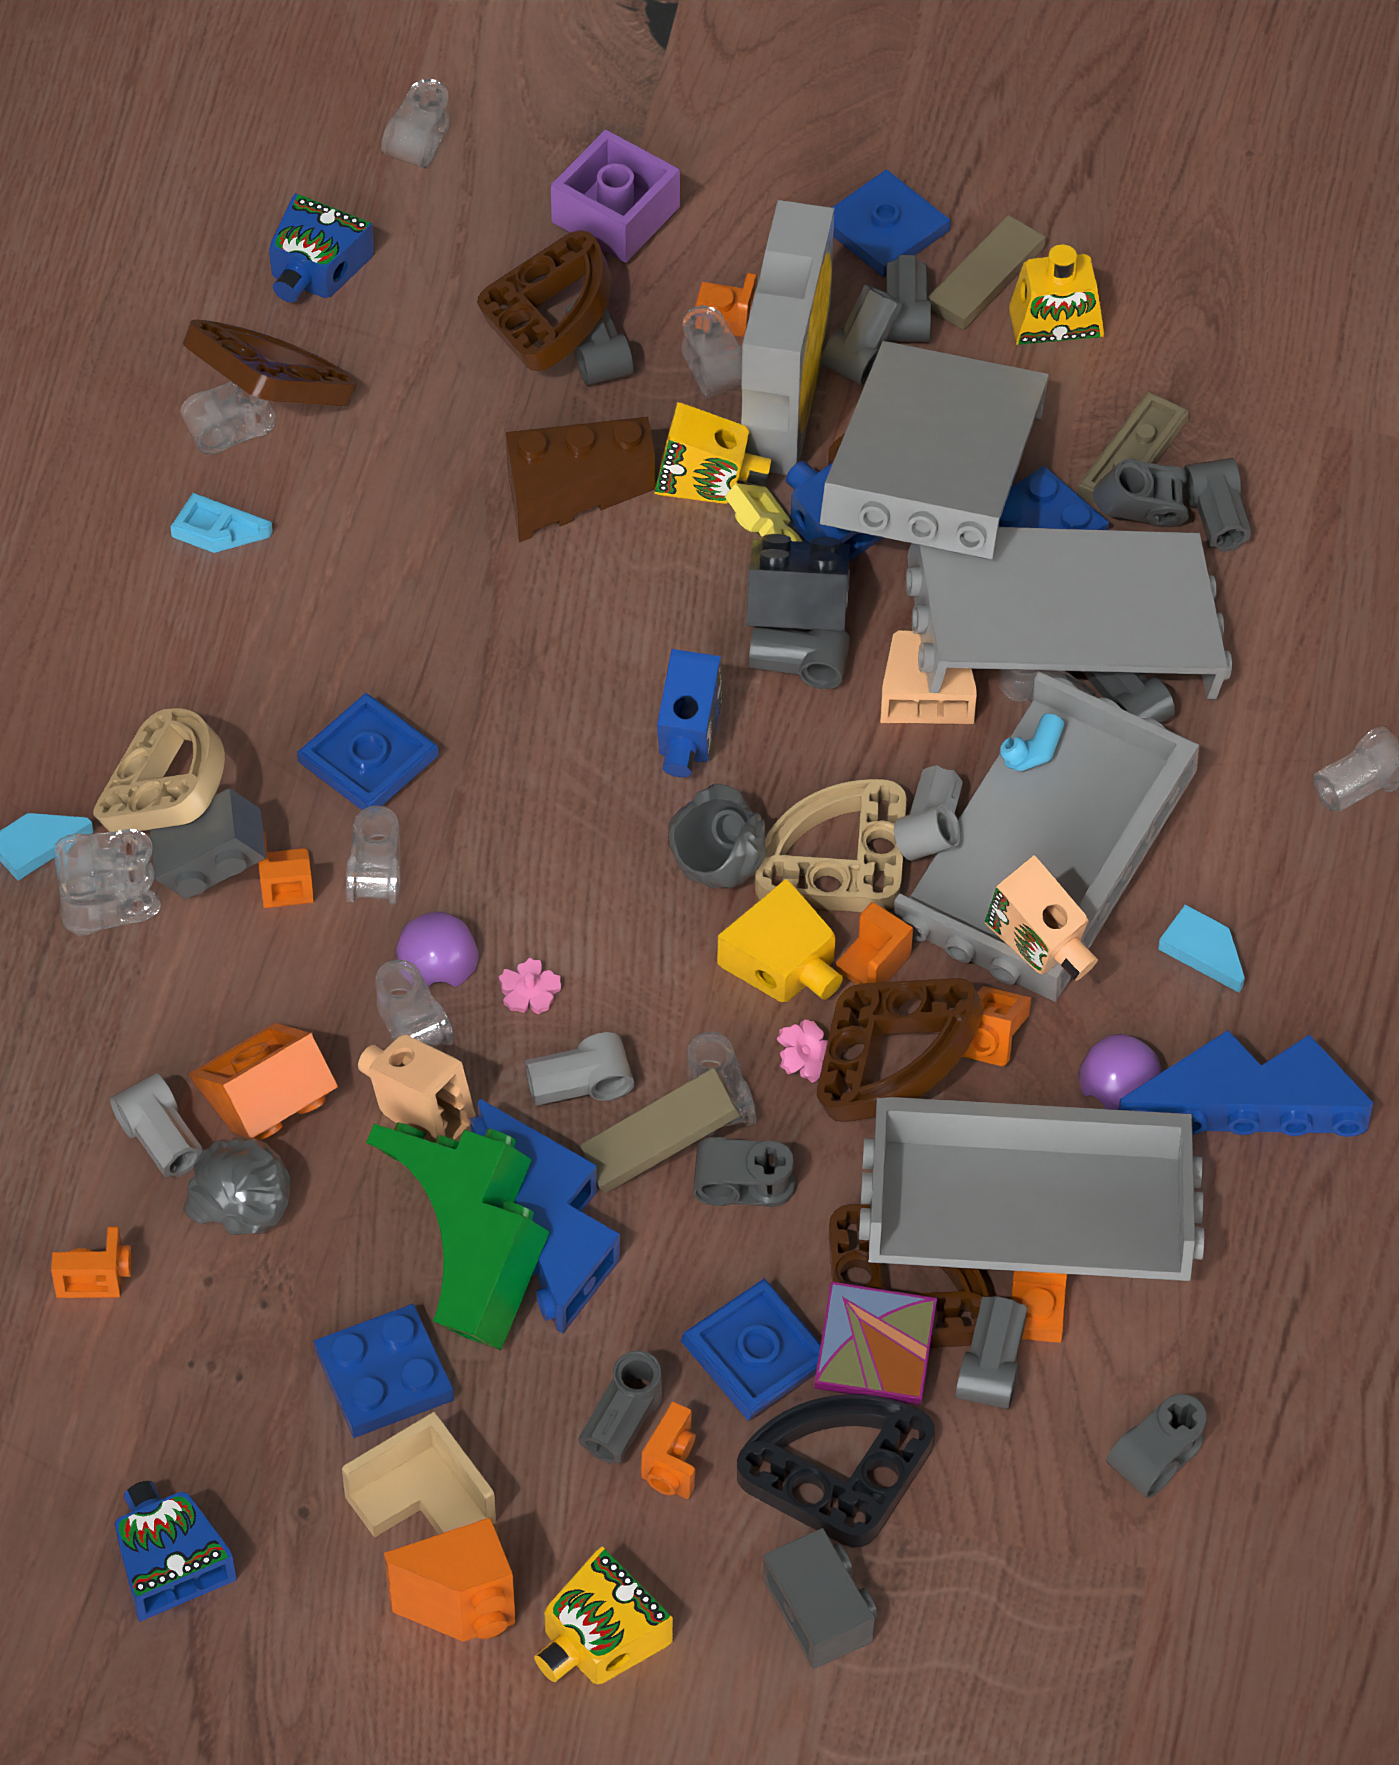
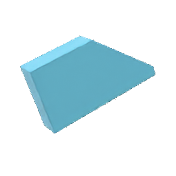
(217, 525)
(32, 840)
(1203, 946)

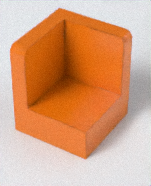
(285, 878)
(880, 949)

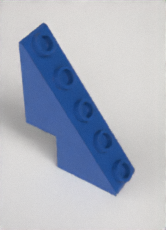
(1235, 1094)
(557, 1190)

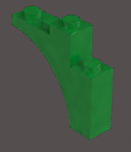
(484, 1234)

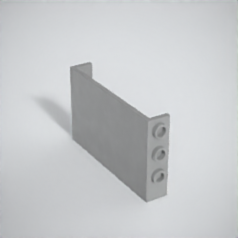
(933, 449)
(1070, 605)
(1080, 814)
(1032, 1189)

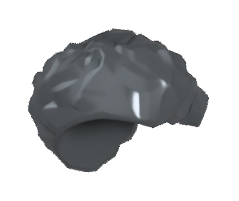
(717, 838)
(239, 1186)

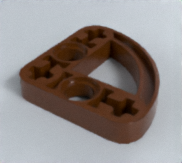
(565, 263)
(269, 365)
(881, 1018)
(966, 1280)

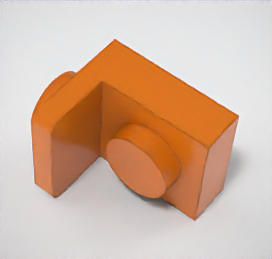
(730, 301)
(1000, 1020)
(91, 1273)
(1044, 1301)
(667, 1450)

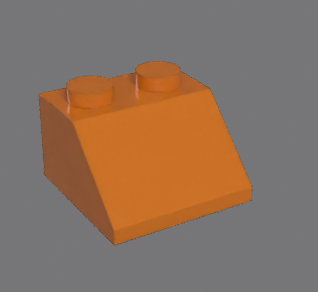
(265, 1080)
(454, 1582)

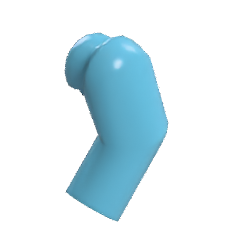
(1023, 755)

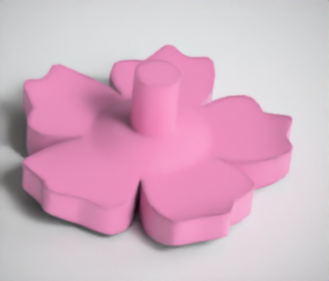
(529, 987)
(803, 1049)

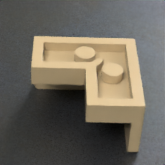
(418, 1472)

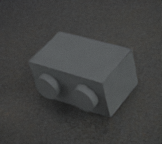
(210, 847)
(819, 1597)

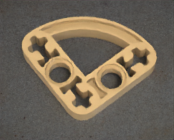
(139, 792)
(854, 875)

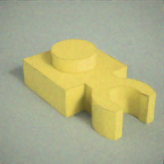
(759, 511)

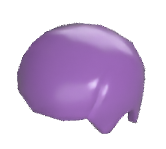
(439, 948)
(1117, 1068)

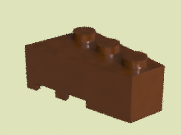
(576, 469)

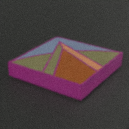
(875, 1343)

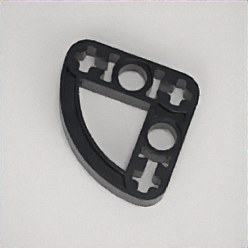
(856, 1494)

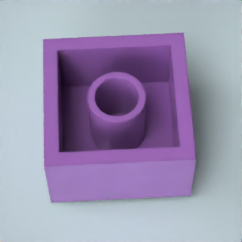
(616, 195)

